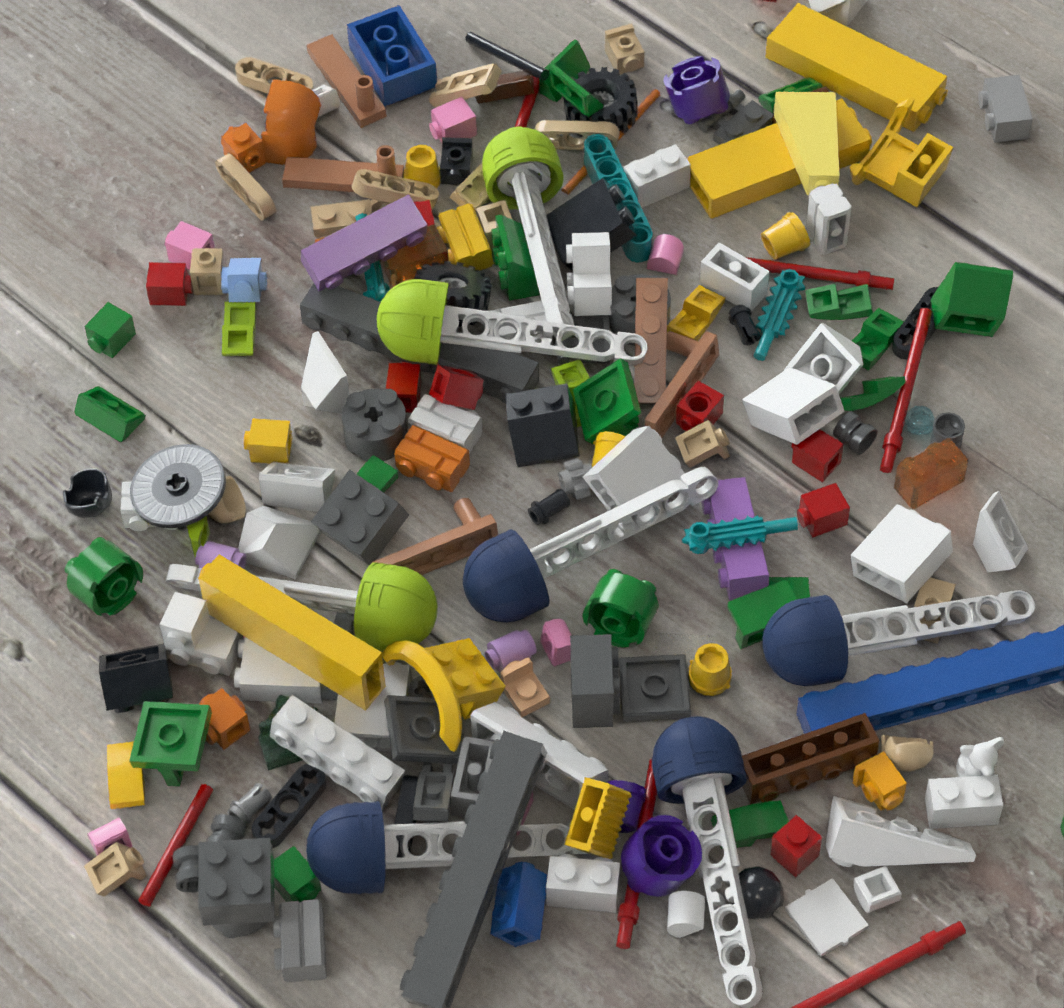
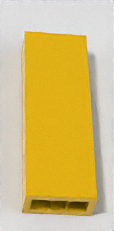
(855, 65)
(762, 166)
(292, 632)

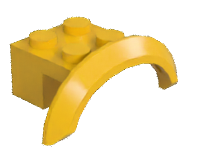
(901, 164)
(455, 675)

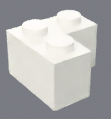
(590, 282)
(196, 638)

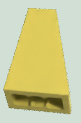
(810, 135)

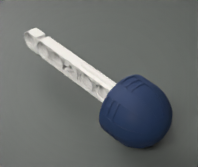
(507, 578)
(811, 641)
(698, 766)
(354, 848)

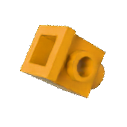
(880, 782)

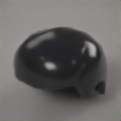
(88, 493)
(761, 892)

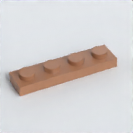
(652, 326)

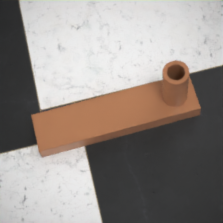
(352, 88)
(336, 174)
(699, 360)
(449, 545)

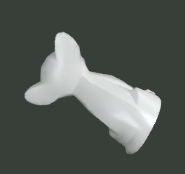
(979, 758)

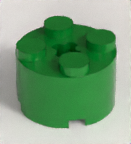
(103, 577)
(621, 608)

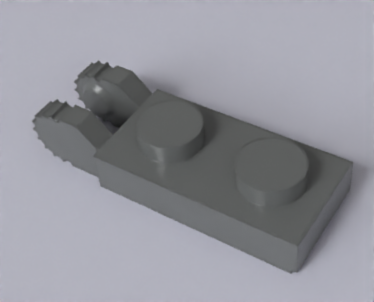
(433, 794)

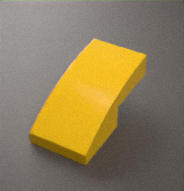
(697, 313)
(124, 782)

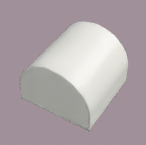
(328, 98)
(876, 889)
(685, 913)

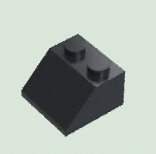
(542, 425)
(135, 677)

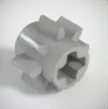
(572, 478)

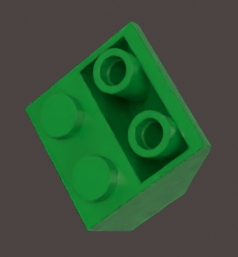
(513, 258)
(972, 299)

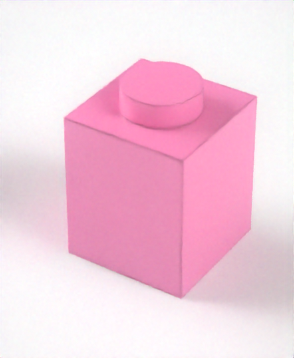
(453, 120)
(183, 240)

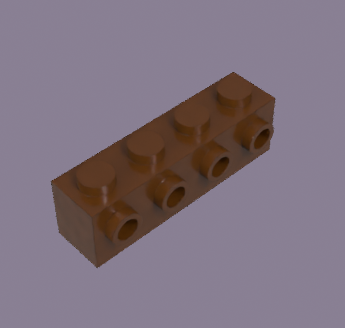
(808, 758)

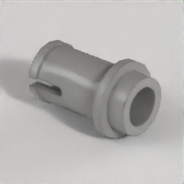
(249, 803)

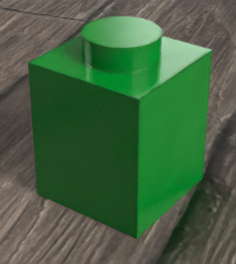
(110, 330)
(294, 877)

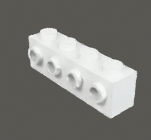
(336, 752)

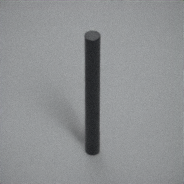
(507, 56)

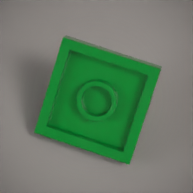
(608, 402)
(171, 738)

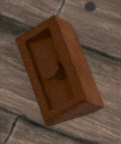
(510, 86)

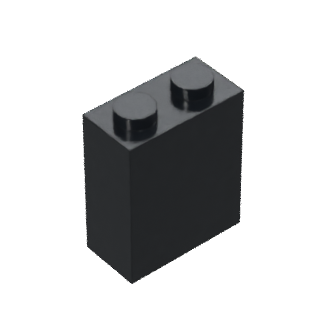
(592, 211)

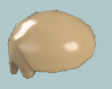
(231, 505)
(907, 753)

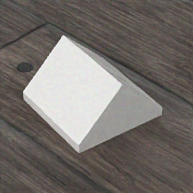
(295, 486)

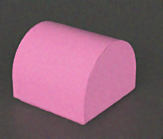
(666, 254)
(556, 641)
(109, 834)

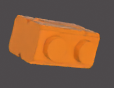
(431, 459)

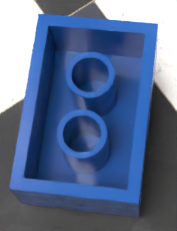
(392, 55)

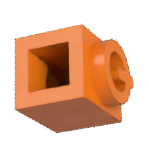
(244, 146)
(227, 720)

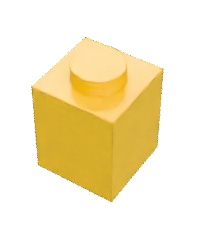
(269, 441)

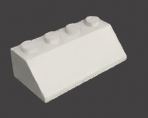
(563, 766)

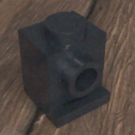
(456, 160)

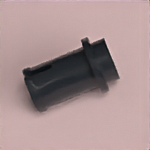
(741, 318)
(549, 506)

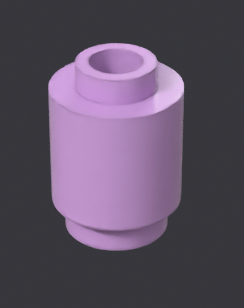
(210, 551)
(509, 648)

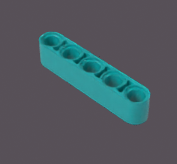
(603, 163)

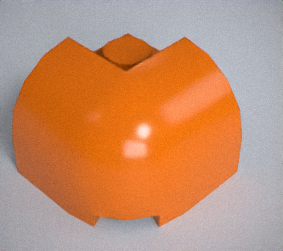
(289, 122)

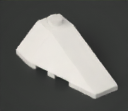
(866, 839)

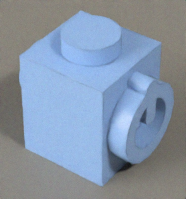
(243, 280)

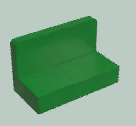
(755, 610)

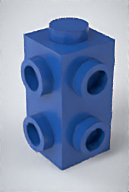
(519, 904)

